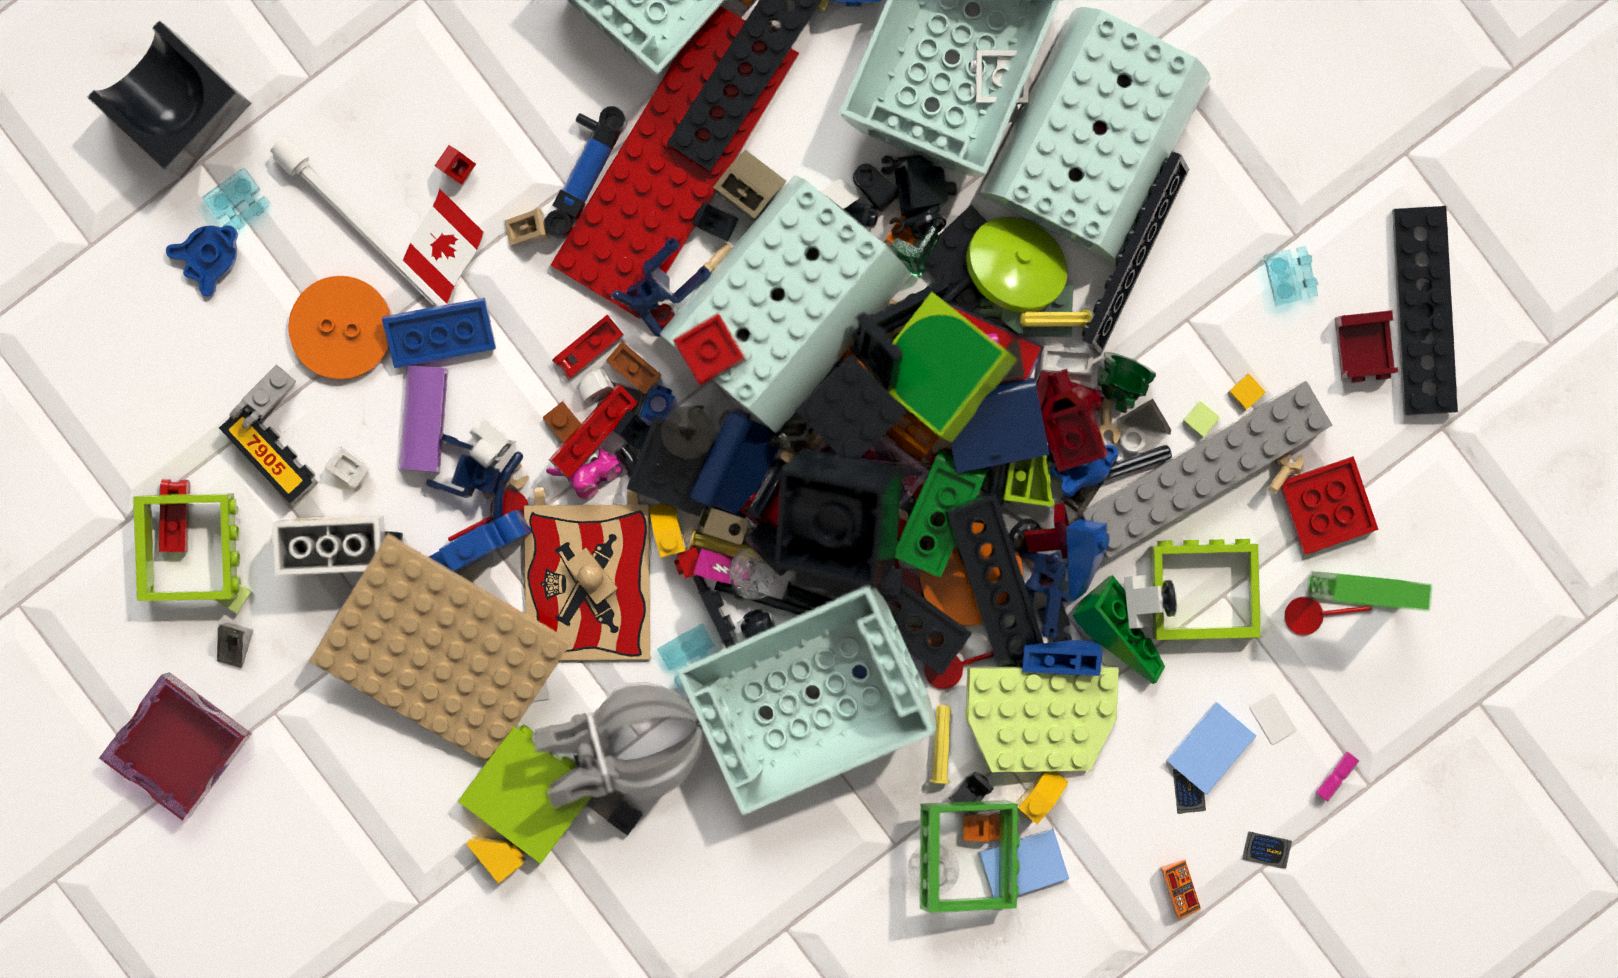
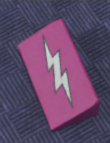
(713, 566)

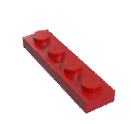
(592, 431)

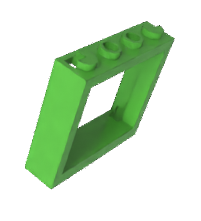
(1370, 590)
(930, 857)

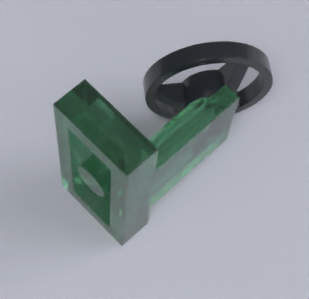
(915, 257)

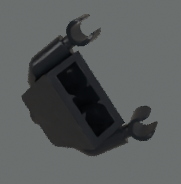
(919, 187)

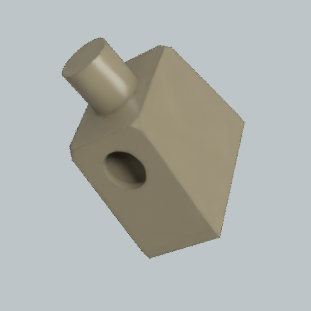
(717, 524)

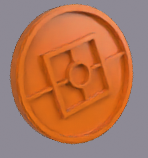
(339, 327)
(952, 591)

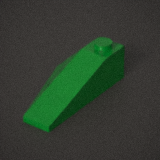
(1105, 619)

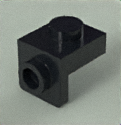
(863, 214)
(715, 221)
(632, 430)
(972, 788)

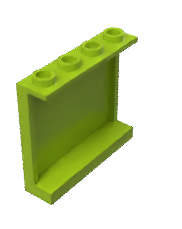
(514, 794)

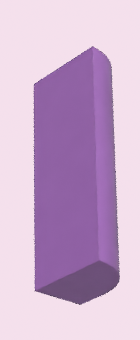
(423, 418)

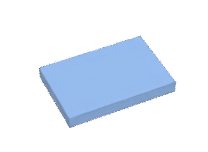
(1211, 748)
(1038, 859)

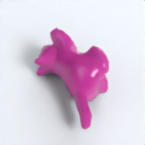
(588, 476)

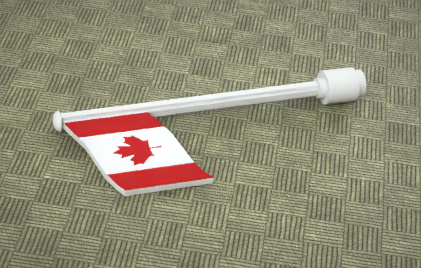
(437, 249)

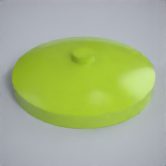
(1016, 264)

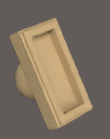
(591, 575)

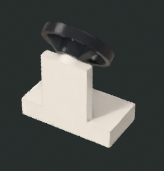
(1146, 600)

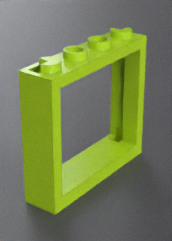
(144, 546)
(1214, 546)

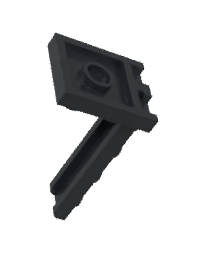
(874, 346)

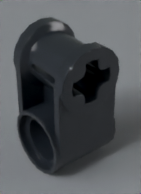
(879, 189)

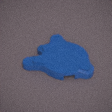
(208, 255)
(1085, 474)

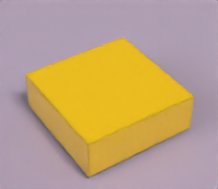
(1247, 391)

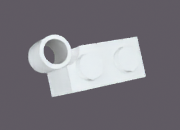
(490, 442)

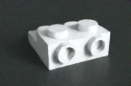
(1002, 58)

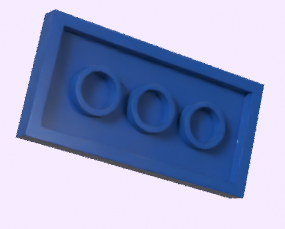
(439, 332)

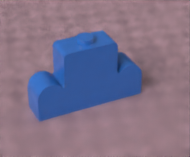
(482, 542)

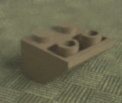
(749, 185)

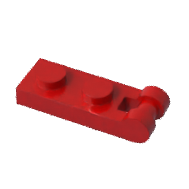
(588, 346)
(173, 518)

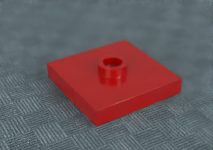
(709, 349)

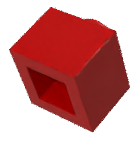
(455, 164)
(687, 562)

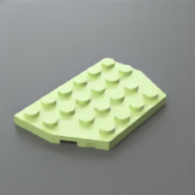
(1040, 717)

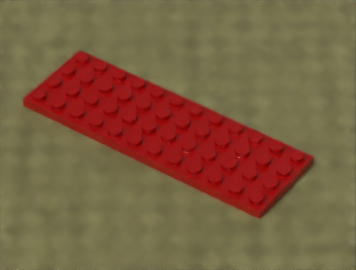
(651, 186)

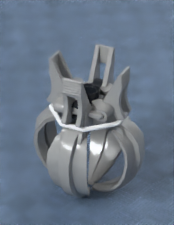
(601, 771)

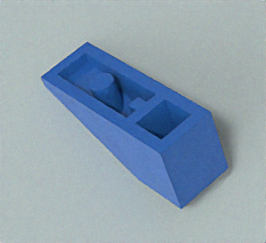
(1085, 549)
(1063, 657)

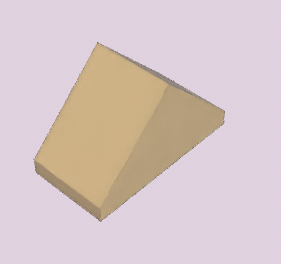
(527, 227)

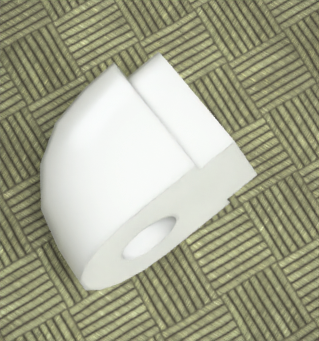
(595, 386)

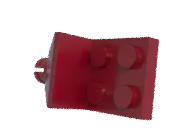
(1072, 424)

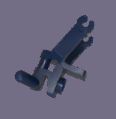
(654, 287)
(472, 476)
(1046, 578)

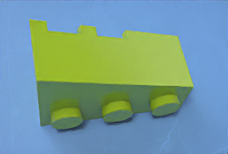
(1028, 482)

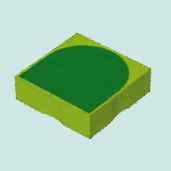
(946, 367)

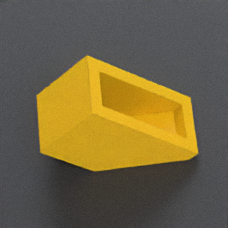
(667, 530)
(1042, 795)
(497, 855)

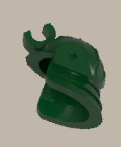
(1123, 380)

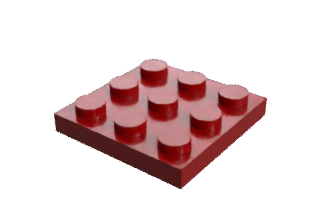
(1328, 505)

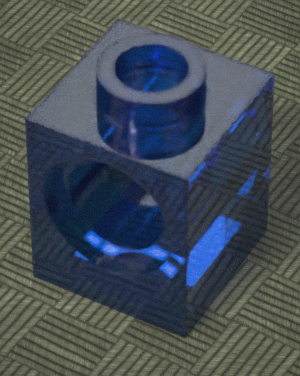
(647, 411)

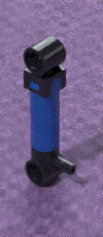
(572, 197)

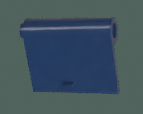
(1003, 429)
(735, 464)

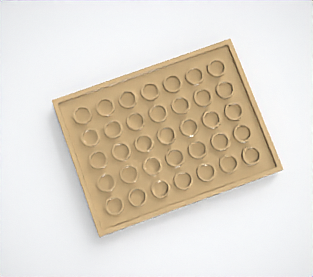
(439, 649)

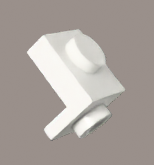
(348, 467)

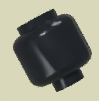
(756, 622)

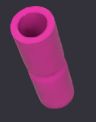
(1340, 773)

